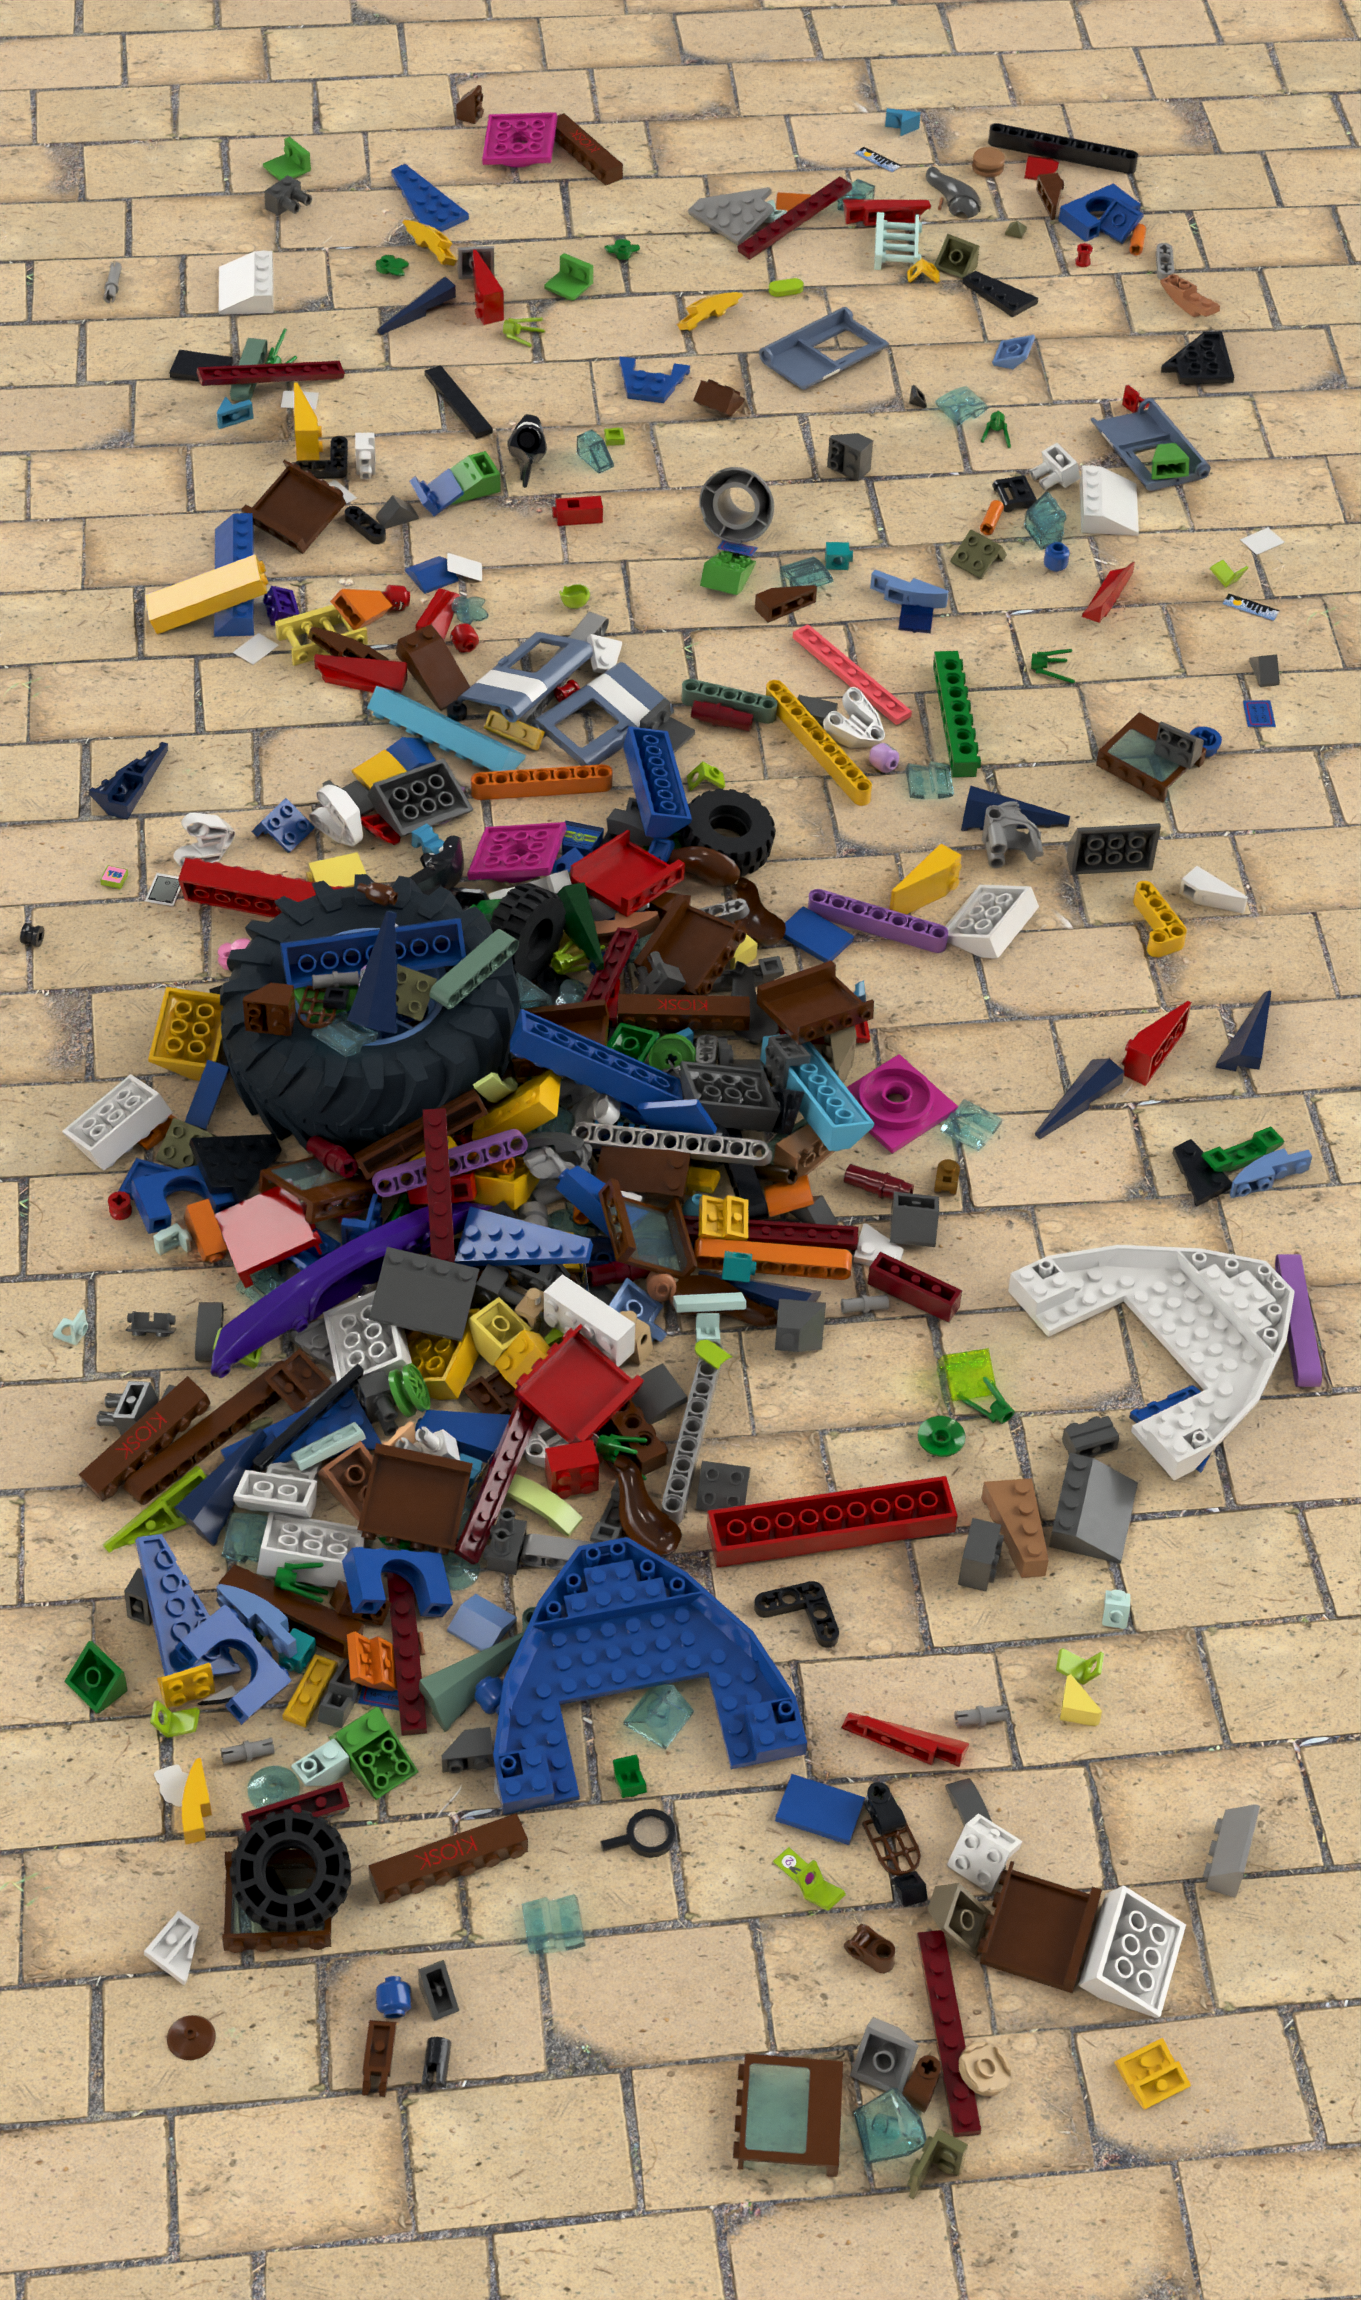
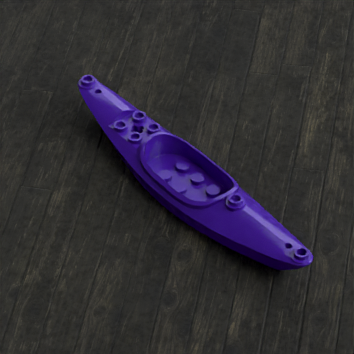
(325, 1285)

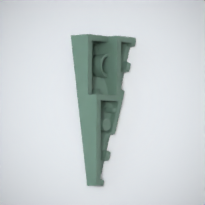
(454, 1687)

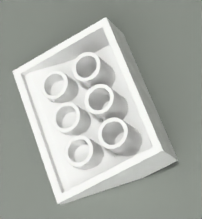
(247, 284)
(1107, 502)
(991, 919)
(118, 1121)
(364, 1341)
(307, 1541)
(1132, 1953)

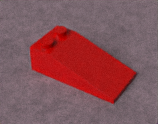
(488, 293)
(1154, 1044)

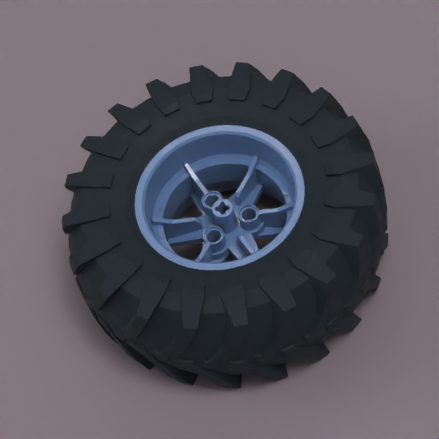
(361, 1098)

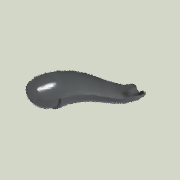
(958, 194)
(760, 1022)

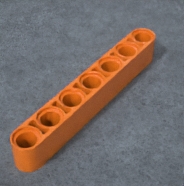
(541, 782)
(777, 1258)

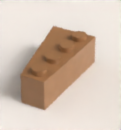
(802, 1151)
(1016, 1509)

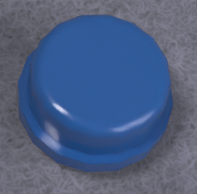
(1211, 738)

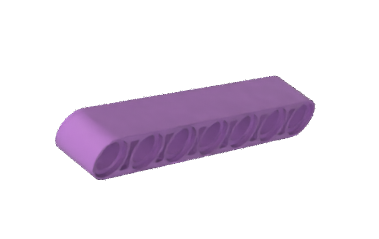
(878, 921)
(460, 1165)
(1301, 1331)

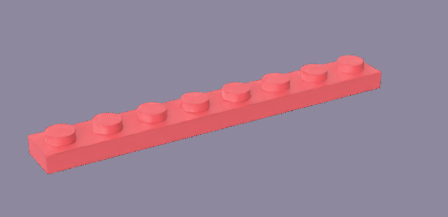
(852, 674)

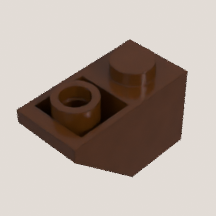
(470, 106)
(341, 1603)

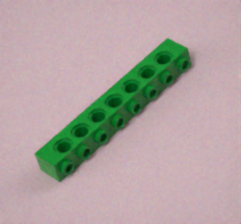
(955, 714)

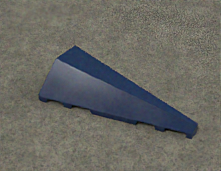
(438, 293)
(125, 789)
(980, 799)
(376, 996)
(1094, 1081)
(769, 1292)
(212, 1500)

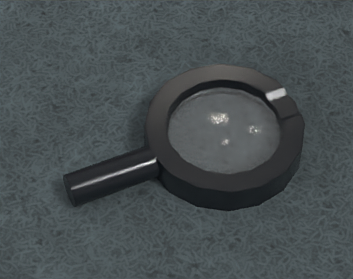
(647, 1833)

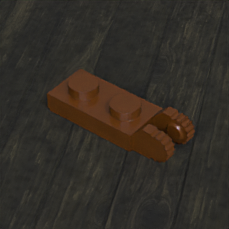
(378, 2054)

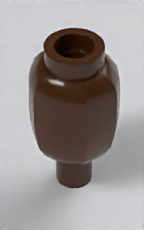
(379, 893)

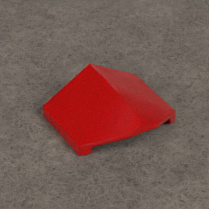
(1038, 166)
(380, 828)

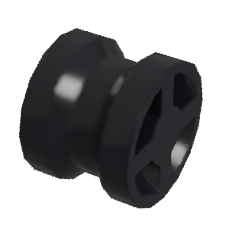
(32, 934)

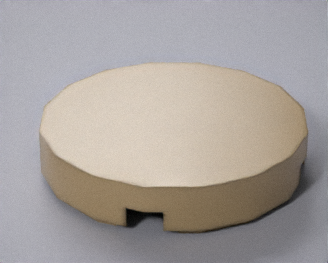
(984, 2069)

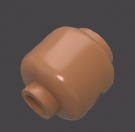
(659, 1286)

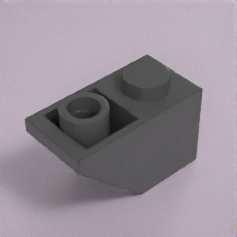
(469, 1751)

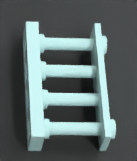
(882, 235)

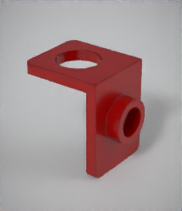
(1131, 399)

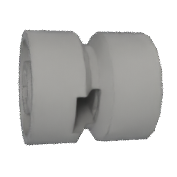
(534, 1213)

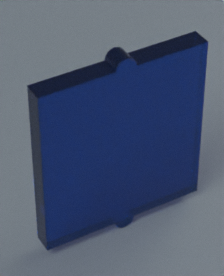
(916, 618)

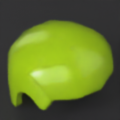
(575, 596)

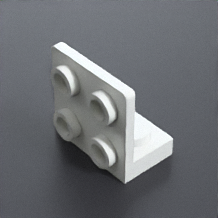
(983, 1852)

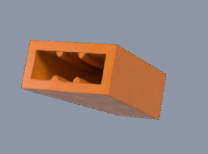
(360, 606)
(205, 1231)

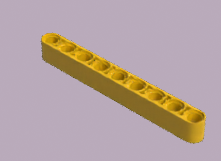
(820, 744)

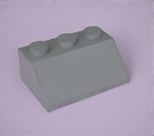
(1231, 1850)

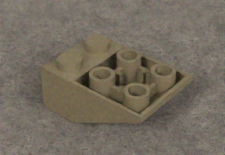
(840, 1051)

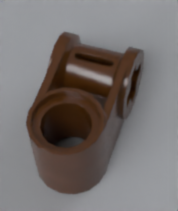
(867, 1946)
(921, 2086)

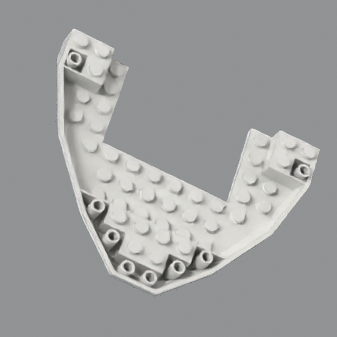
(1208, 1308)

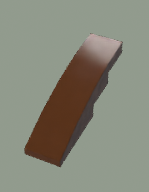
(342, 645)

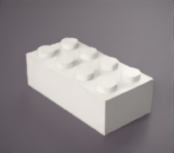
(571, 1305)

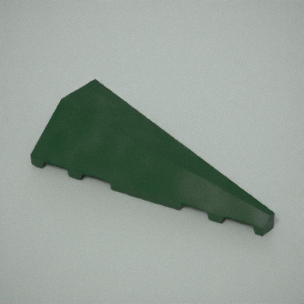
(580, 922)

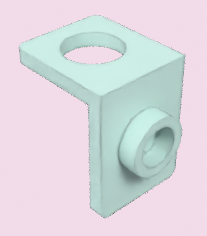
(78, 1328)

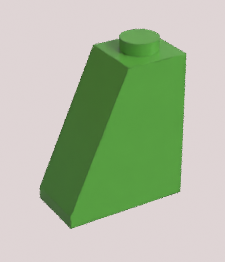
(1169, 462)

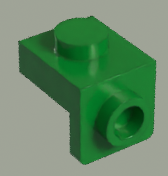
(628, 1776)

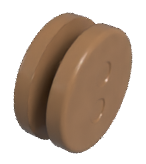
(988, 162)

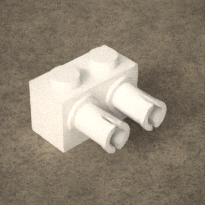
(1059, 465)
(435, 1443)

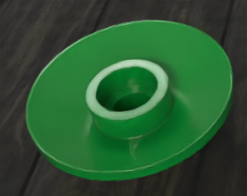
(943, 1429)

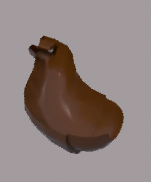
(707, 864)
(761, 925)
(705, 1284)
(639, 1515)

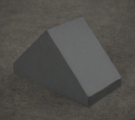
(396, 513)
(1266, 670)
(817, 1213)
(437, 1990)

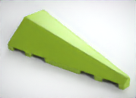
(159, 1515)

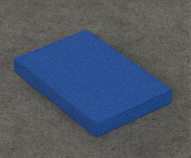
(816, 935)
(677, 1116)
(820, 1809)

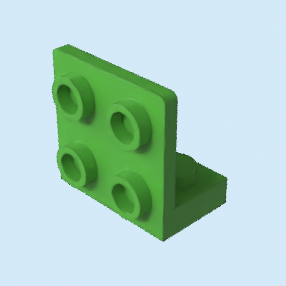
(292, 163)
(572, 278)

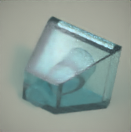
(889, 2127)

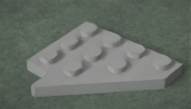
(734, 213)

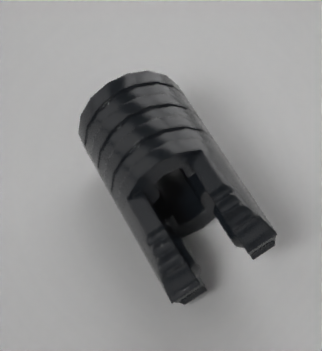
(436, 2061)

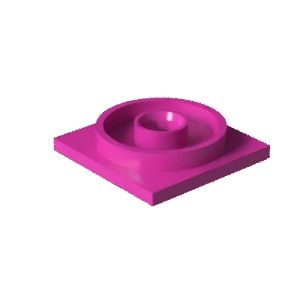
(508, 131)
(517, 852)
(903, 1121)

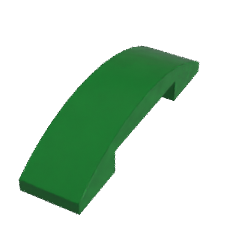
(1245, 1153)

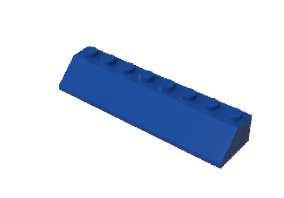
(232, 543)
(656, 782)
(416, 947)
(590, 1062)

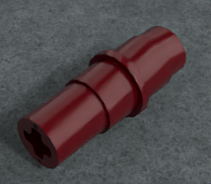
(721, 716)
(332, 1156)
(876, 1182)
(614, 1273)

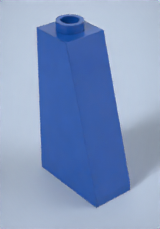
(582, 1191)
(474, 1432)

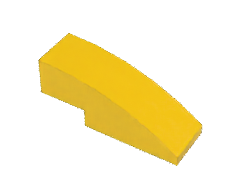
(195, 1804)

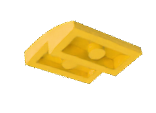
(377, 769)
(723, 1218)
(1152, 2073)

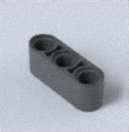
(208, 1323)

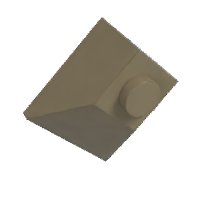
(959, 1916)

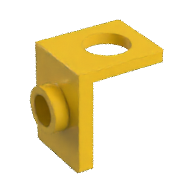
(925, 267)

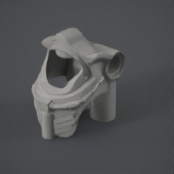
(1001, 833)
(548, 1166)

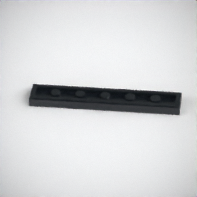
(458, 402)
(307, 1419)

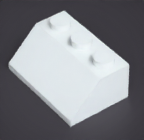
(276, 1494)

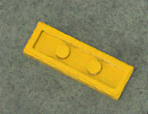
(517, 731)
(310, 1690)

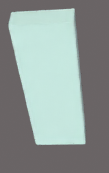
(709, 1302)
(327, 1446)

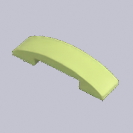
(494, 1089)
(545, 1503)

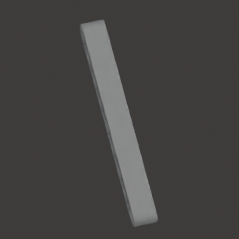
(591, 624)
(684, 1140)
(689, 1442)

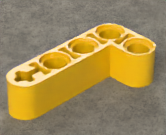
(1168, 930)

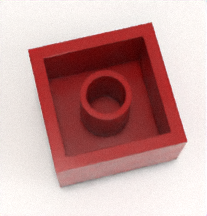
(572, 1469)

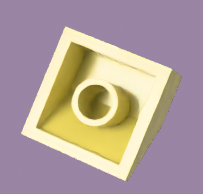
(495, 1329)

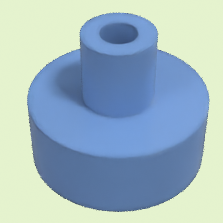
(656, 1332)

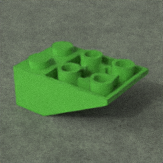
(476, 477)
(727, 572)
(375, 1753)

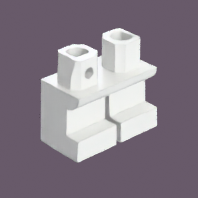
(365, 455)

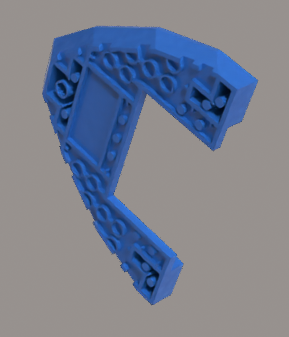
(624, 1625)

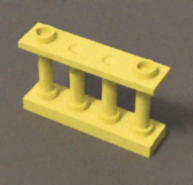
(302, 623)

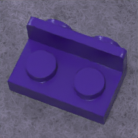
(280, 604)

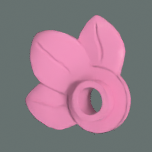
(225, 949)

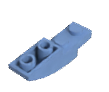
(907, 592)
(1263, 1171)
(259, 1614)

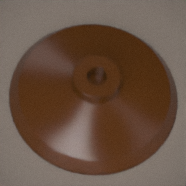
(191, 2037)

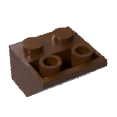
(718, 397)
(270, 1009)

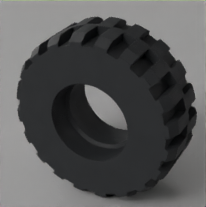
(736, 813)
(536, 921)
(277, 1834)

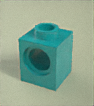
(838, 556)
(738, 1266)
(305, 1651)

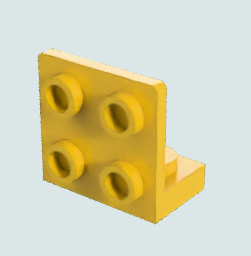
(187, 1685)

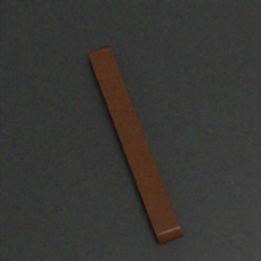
(202, 1439)

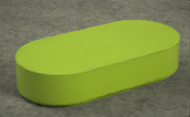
(786, 287)

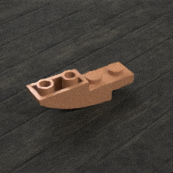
(1187, 298)
(644, 922)

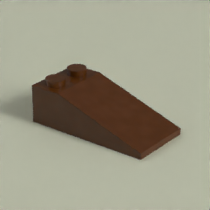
(432, 666)
(646, 1171)

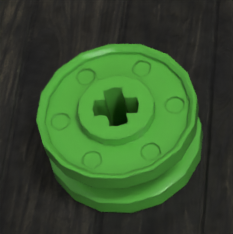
(671, 1044)
(409, 1390)

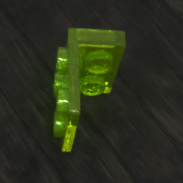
(966, 1374)

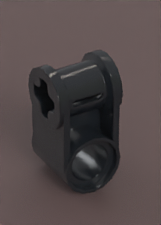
(883, 1809)

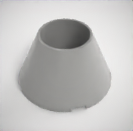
(724, 517)

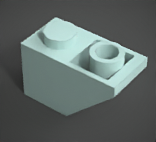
(323, 1765)

